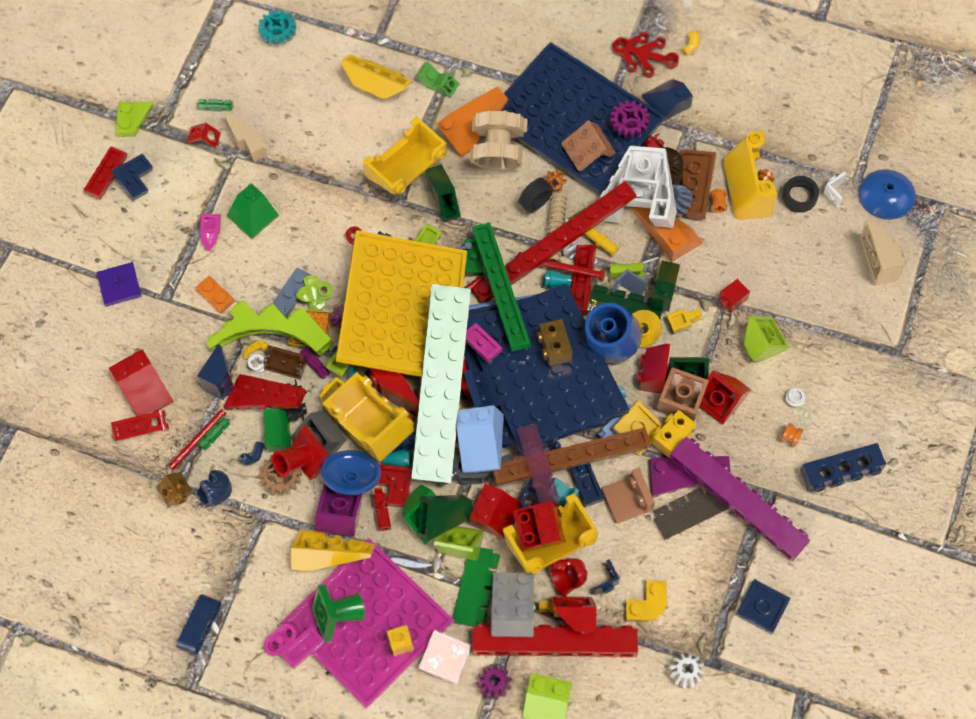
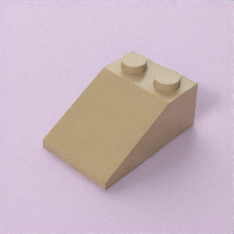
(882, 254)

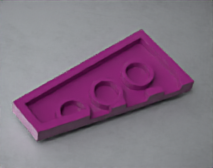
(669, 477)

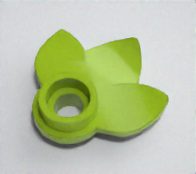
(312, 294)

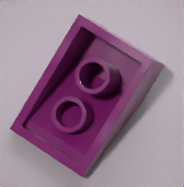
(338, 512)

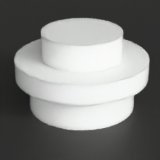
(795, 397)

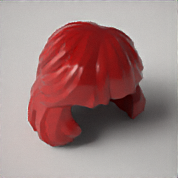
(568, 575)

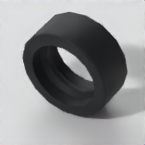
(800, 181)
(535, 195)

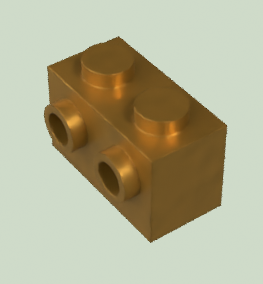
(555, 342)

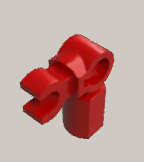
(382, 512)

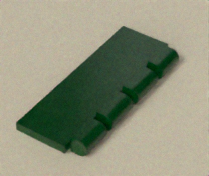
(633, 303)

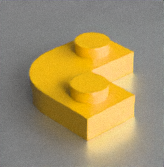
(652, 607)

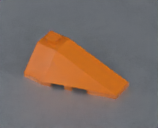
(458, 124)
(673, 241)

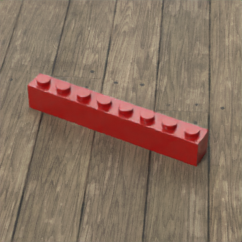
(558, 642)

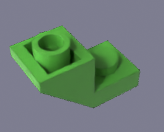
(440, 82)

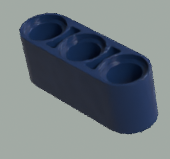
(198, 624)

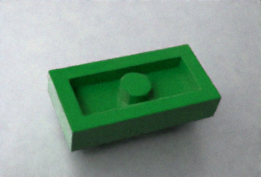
(474, 264)

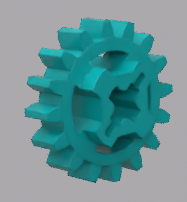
(277, 26)

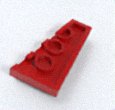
(263, 393)

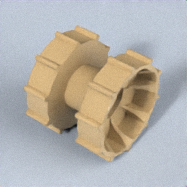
(499, 129)

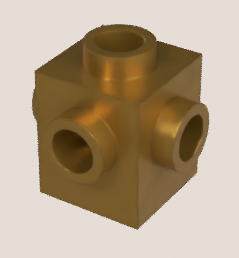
(174, 489)

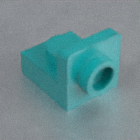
(564, 491)

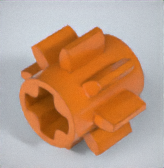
(559, 176)

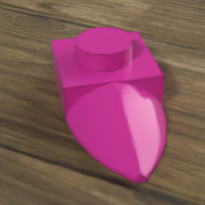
(209, 229)

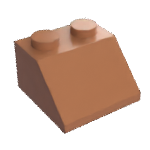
(682, 393)

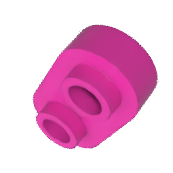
(282, 637)

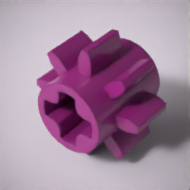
(337, 315)

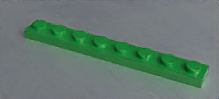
(501, 287)

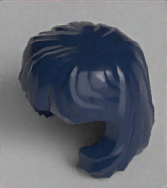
(215, 490)

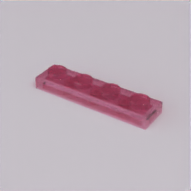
(538, 464)

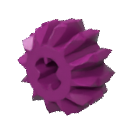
(500, 676)

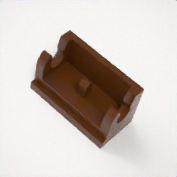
(285, 362)

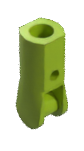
(617, 269)

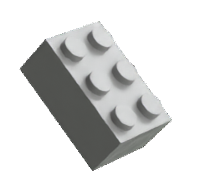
(513, 604)

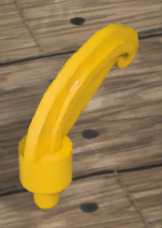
(254, 347)

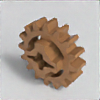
(270, 473)

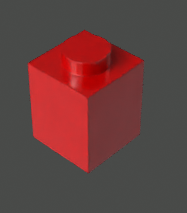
(733, 295)

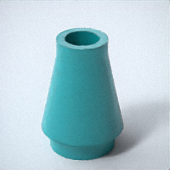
(554, 279)
(399, 458)

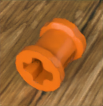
(718, 200)

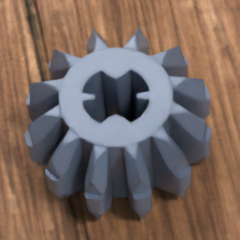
(683, 199)

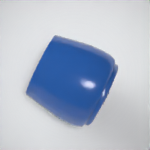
(613, 332)

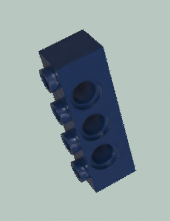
(869, 454)

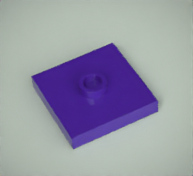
(119, 284)

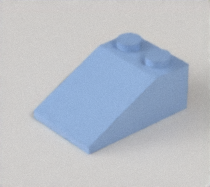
(480, 438)

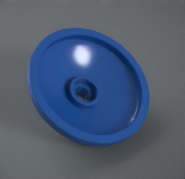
(884, 202)
(351, 472)

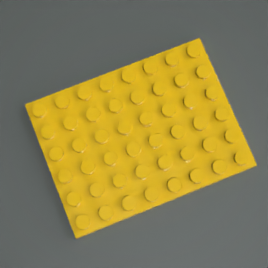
(390, 300)

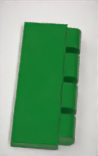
(472, 589)

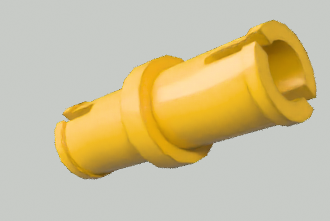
(602, 241)

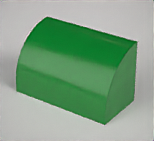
(277, 430)

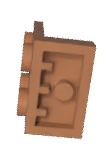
(587, 145)
(629, 497)

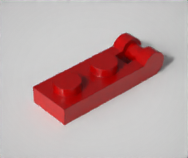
(139, 425)

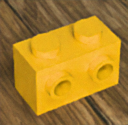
(673, 432)

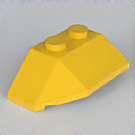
(374, 77)

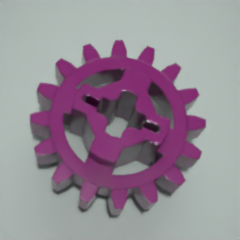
(630, 119)

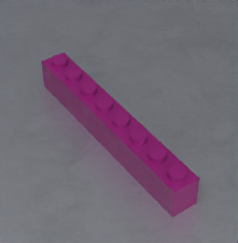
(739, 498)

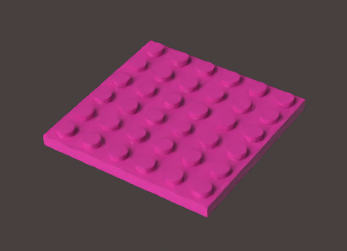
(361, 650)

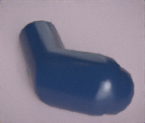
(254, 456)

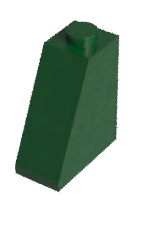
(443, 192)
(442, 513)

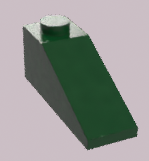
(665, 285)

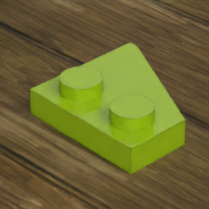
(131, 117)

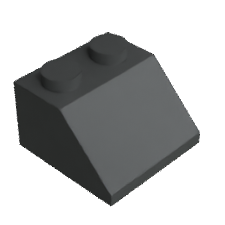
(324, 430)

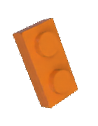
(215, 294)

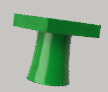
(329, 612)

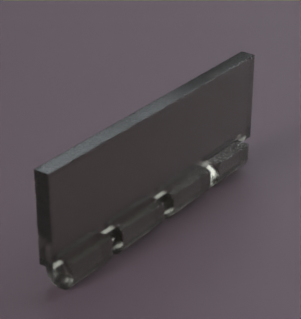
(687, 514)

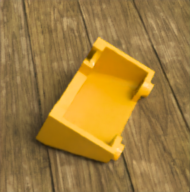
(406, 158)
(747, 194)
(578, 533)

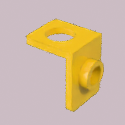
(330, 388)

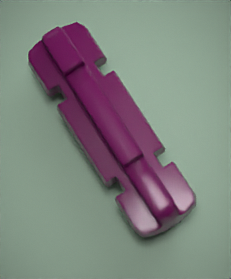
(315, 363)

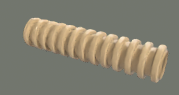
(557, 217)

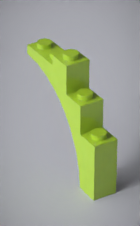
(271, 320)

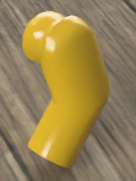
(694, 42)

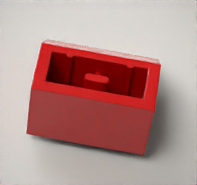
(539, 526)

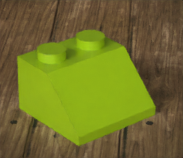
(546, 698)

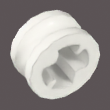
(252, 360)

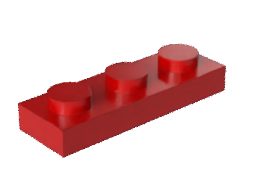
(103, 174)

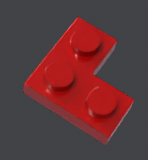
(398, 481)

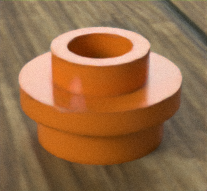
(765, 175)

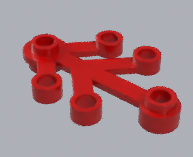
(643, 52)

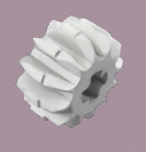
(683, 663)

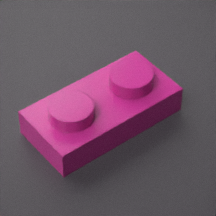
(482, 343)
(302, 647)

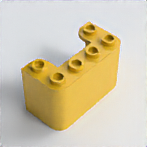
(368, 417)

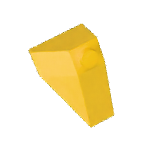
(316, 551)

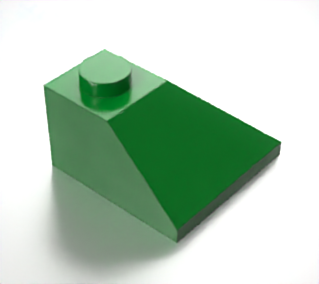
(252, 211)
(412, 506)

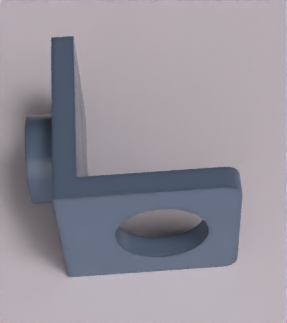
(631, 282)

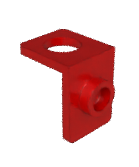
(200, 132)

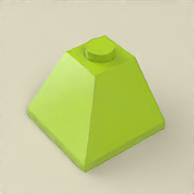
(764, 338)

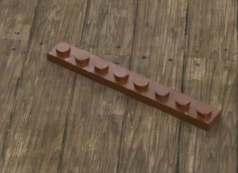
(577, 455)

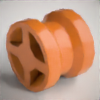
(792, 434)

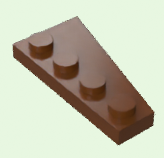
(698, 179)

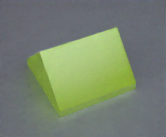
(460, 542)

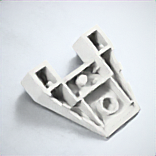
(650, 178)

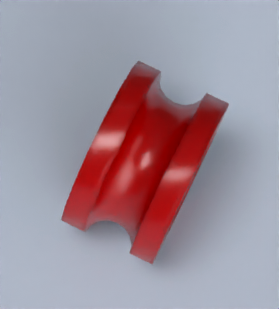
(351, 230)

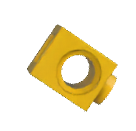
(400, 640)

